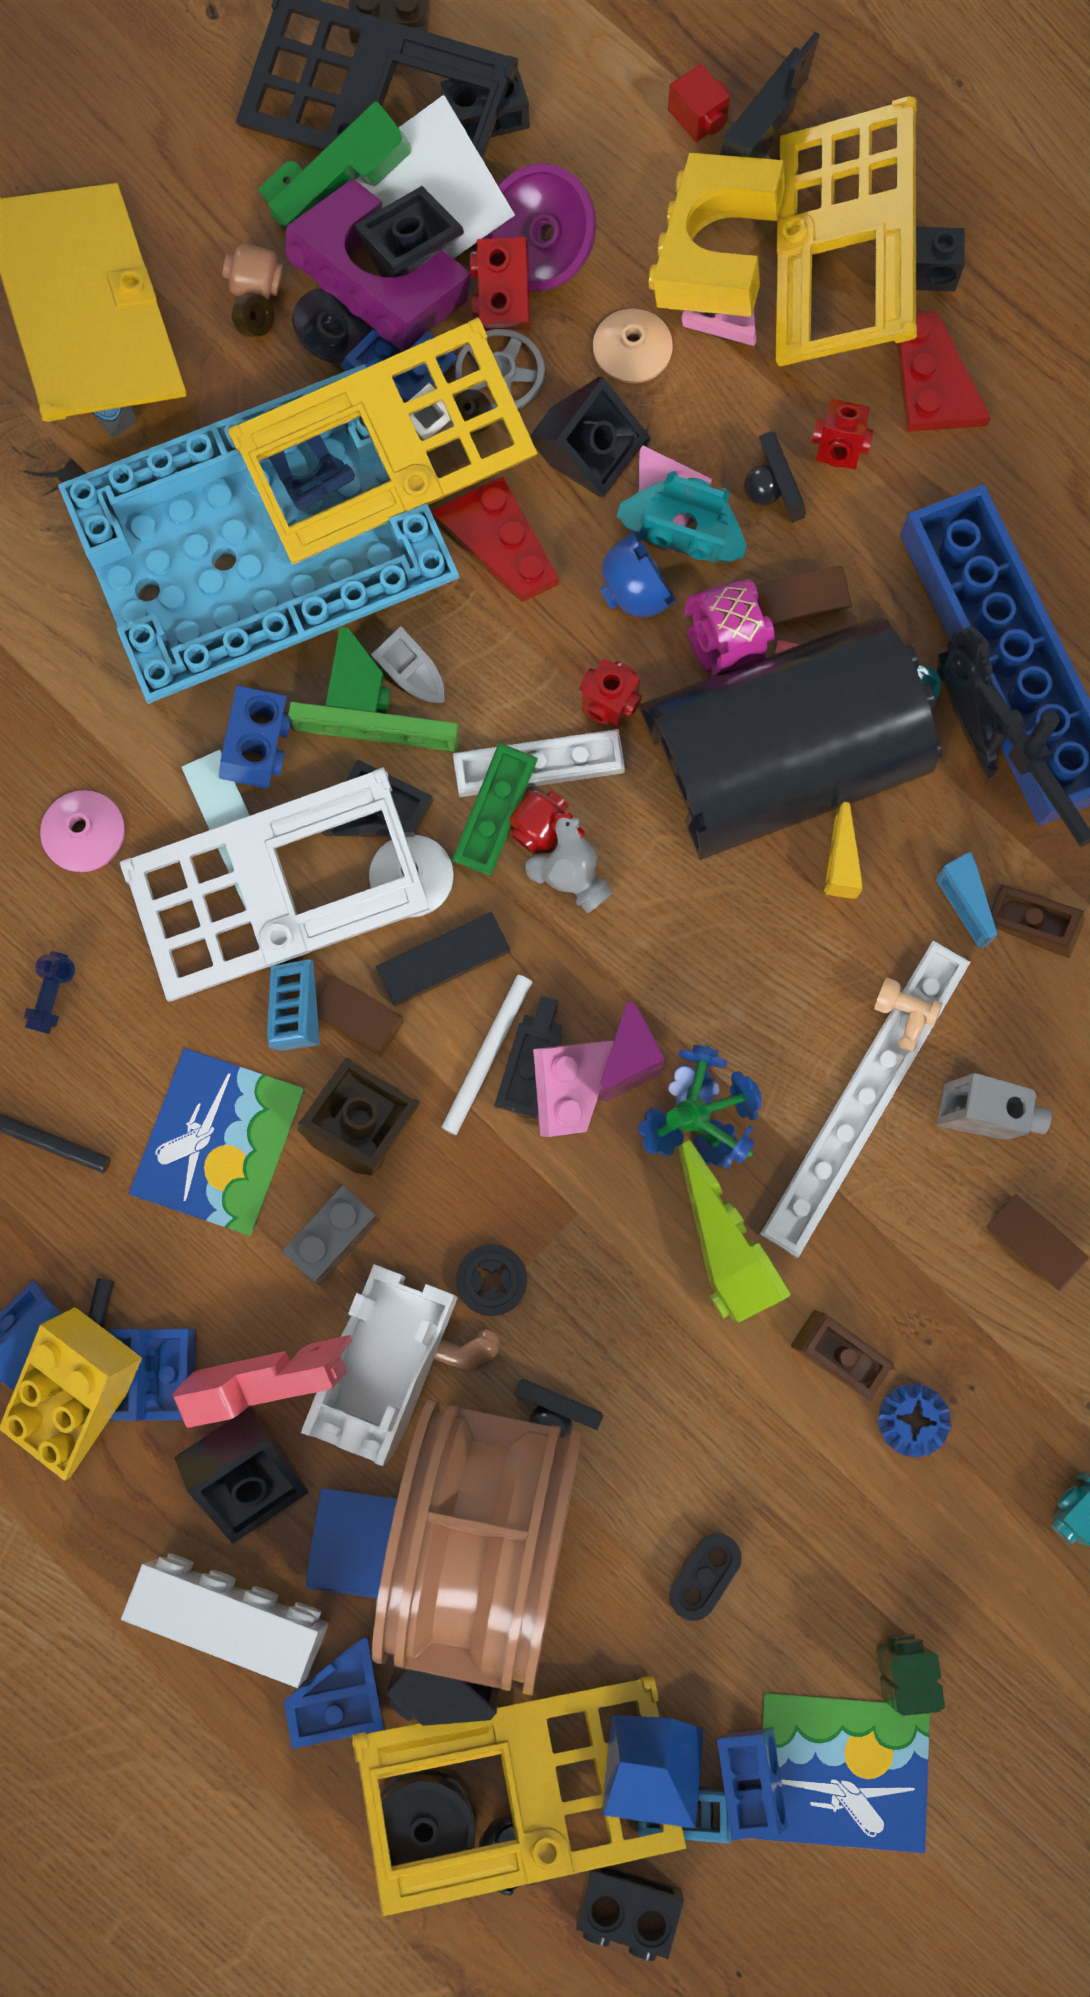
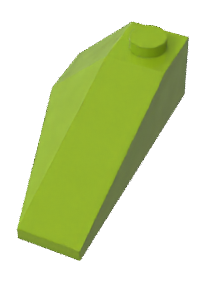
(736, 1269)

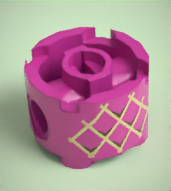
(728, 626)

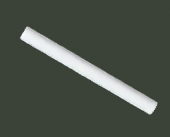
(487, 1054)

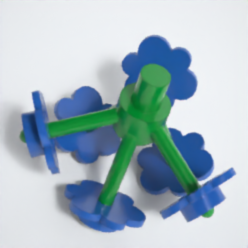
(694, 1110)

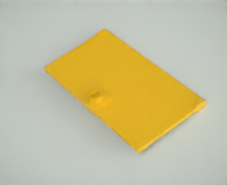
(84, 303)

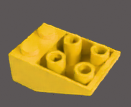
(68, 1390)

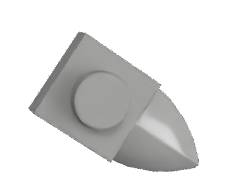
(409, 667)

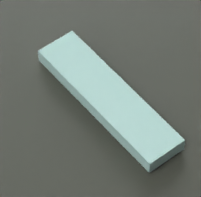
(216, 798)

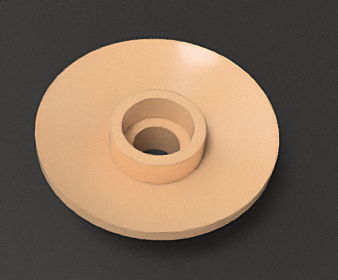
(630, 360)

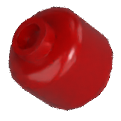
(533, 821)

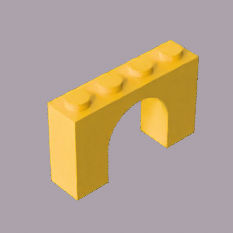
(706, 192)

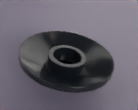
(323, 312)

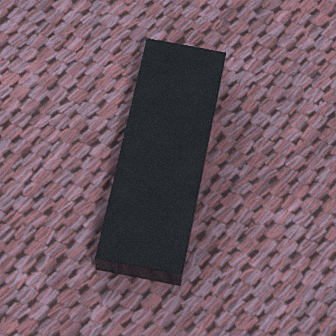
(443, 959)

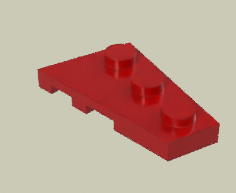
(936, 381)
(500, 537)

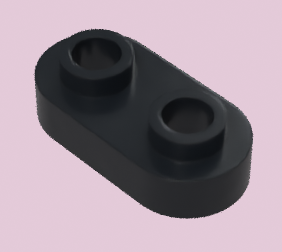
(708, 1578)

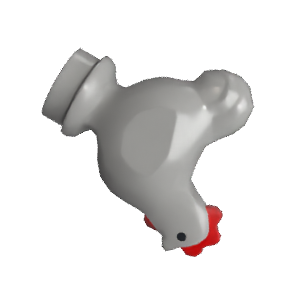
(570, 865)

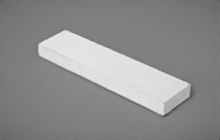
(558, 760)

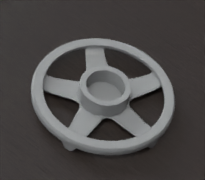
(506, 364)

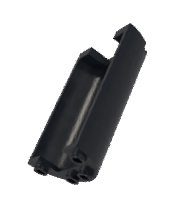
(796, 734)

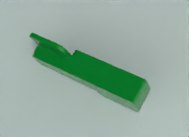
(364, 149)

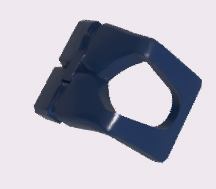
(310, 488)

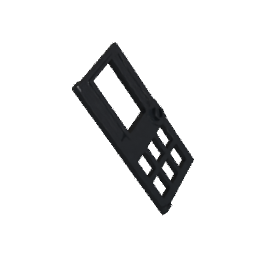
(369, 71)

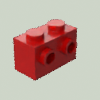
(502, 283)

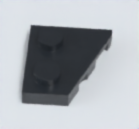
(409, 801)

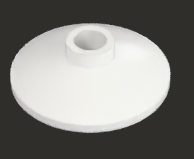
(432, 863)

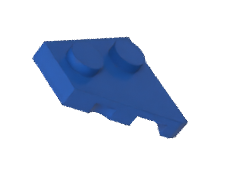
(337, 1700)

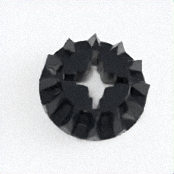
(491, 1258)

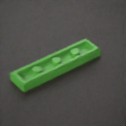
(374, 727)

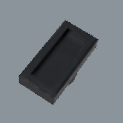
(770, 481)
(556, 1408)

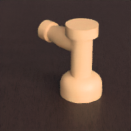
(920, 1011)

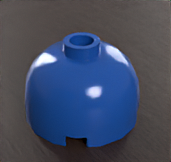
(634, 580)

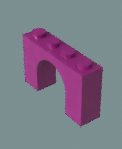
(395, 306)

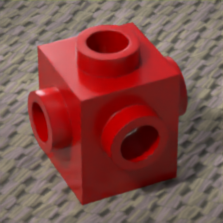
(843, 434)
(614, 704)

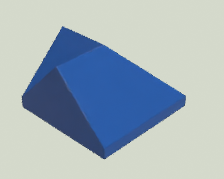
(653, 1770)

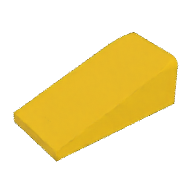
(843, 867)

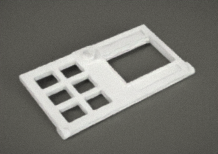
(264, 888)

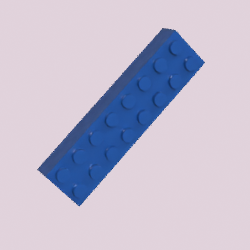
(983, 584)

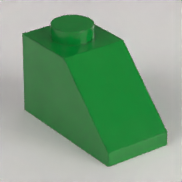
(356, 678)

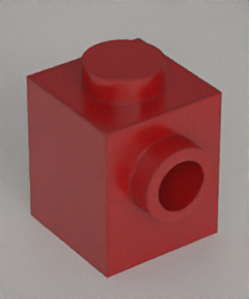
(699, 103)

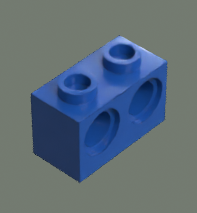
(247, 736)
(752, 1783)

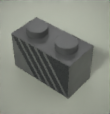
(331, 1235)

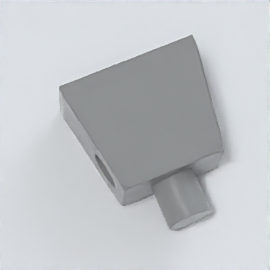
(991, 1108)

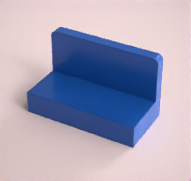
(19, 1327)

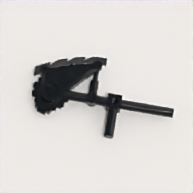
(976, 700)

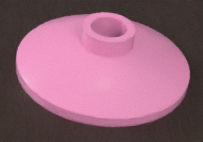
(92, 846)

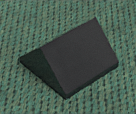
(407, 232)

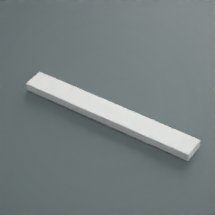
(859, 1108)

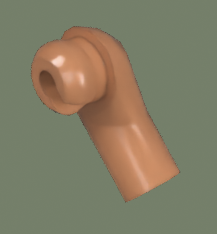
(472, 1354)

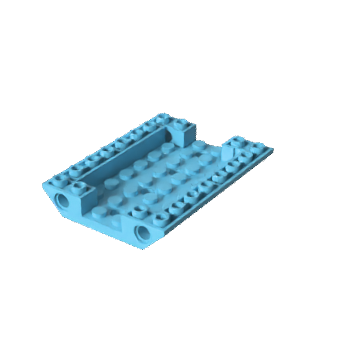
(189, 502)

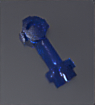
(53, 969)

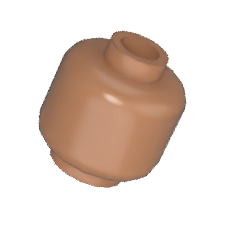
(252, 271)

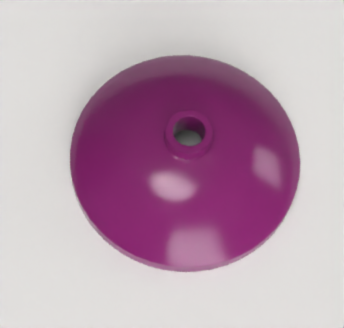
(543, 199)

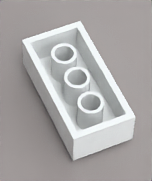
(226, 1619)

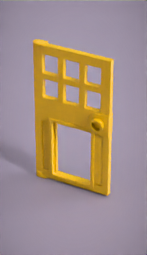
(880, 216)
(387, 420)
(533, 1793)

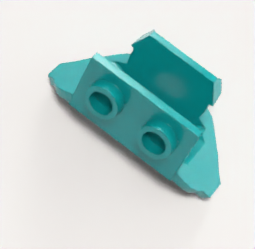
(654, 508)

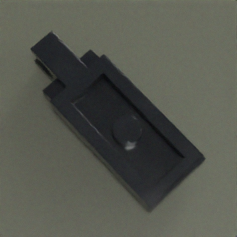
(518, 1085)

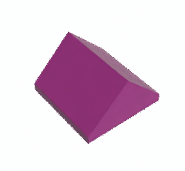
(632, 1057)

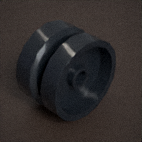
(433, 1798)

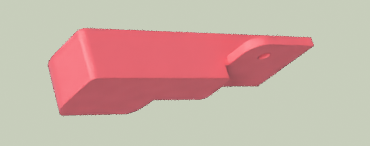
(230, 1388)

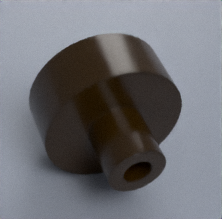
(253, 315)
(476, 401)

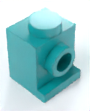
(1073, 1517)

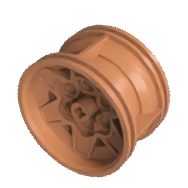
(475, 1547)

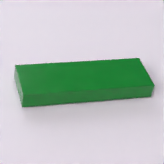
(489, 817)

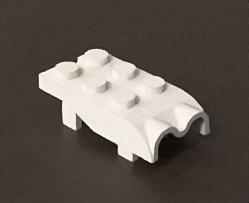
(386, 1366)

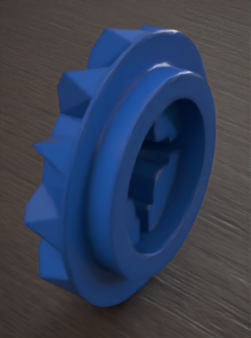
(899, 1435)

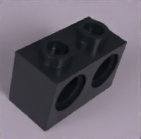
(512, 114)
(939, 258)
(634, 1897)

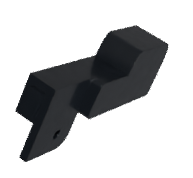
(772, 106)

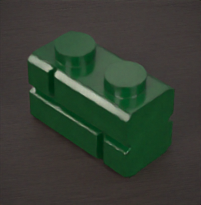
(910, 1676)

